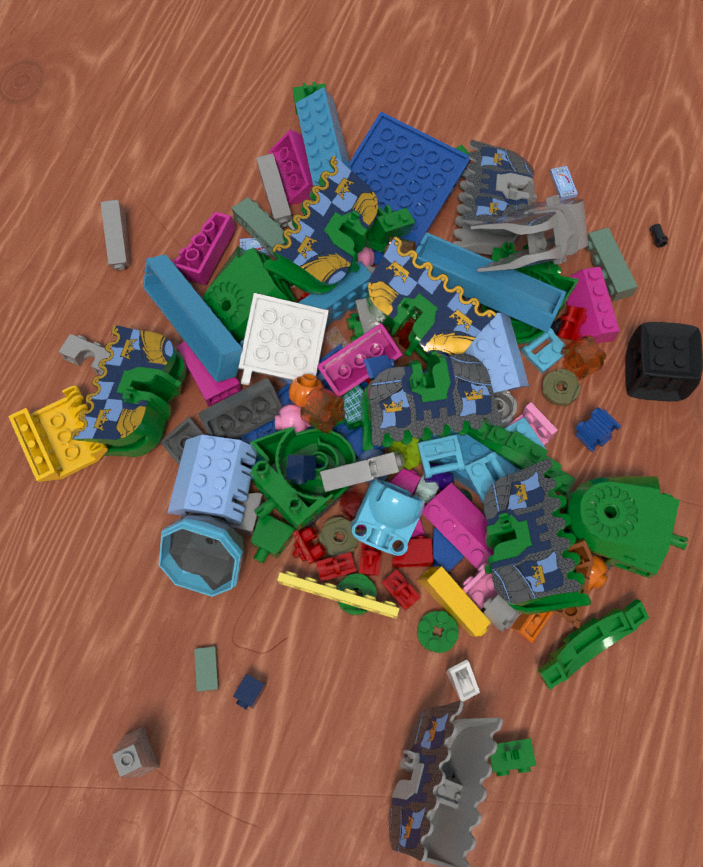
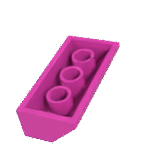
(293, 167)
(593, 295)
(347, 366)
(460, 523)

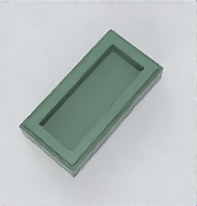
(206, 669)

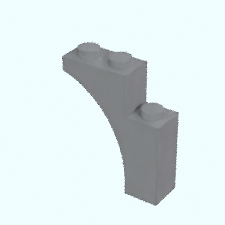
(362, 470)

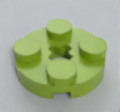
(410, 453)

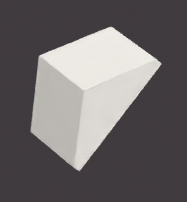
(463, 680)

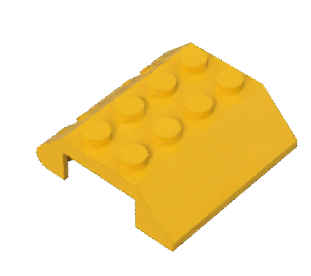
(48, 441)

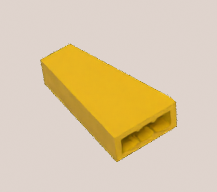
(454, 600)

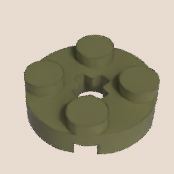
(558, 397)
(329, 531)

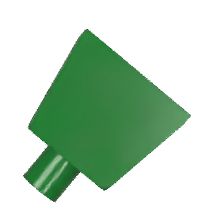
(270, 538)

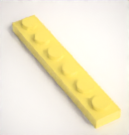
(347, 597)

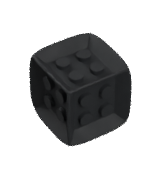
(663, 361)

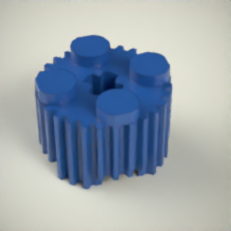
(597, 429)

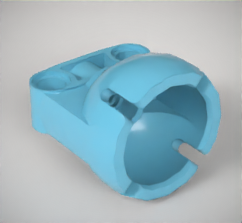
(387, 516)

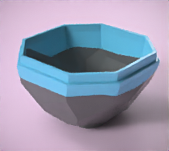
(202, 554)

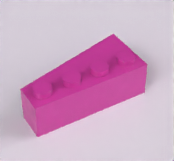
(206, 248)

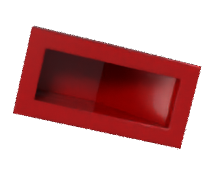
(417, 555)

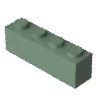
(258, 224)
(613, 266)

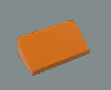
(531, 624)

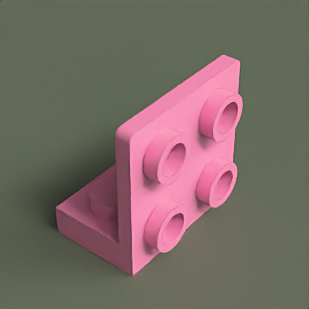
(540, 424)
(480, 588)

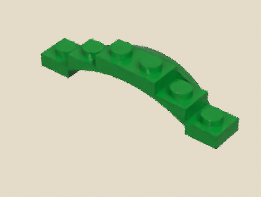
(520, 452)
(590, 641)

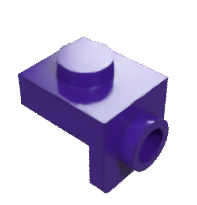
(441, 479)

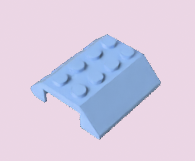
(500, 354)
(212, 477)

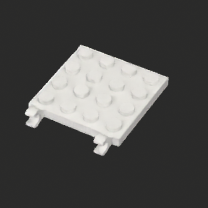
(282, 339)

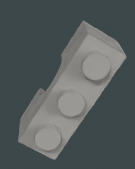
(78, 349)

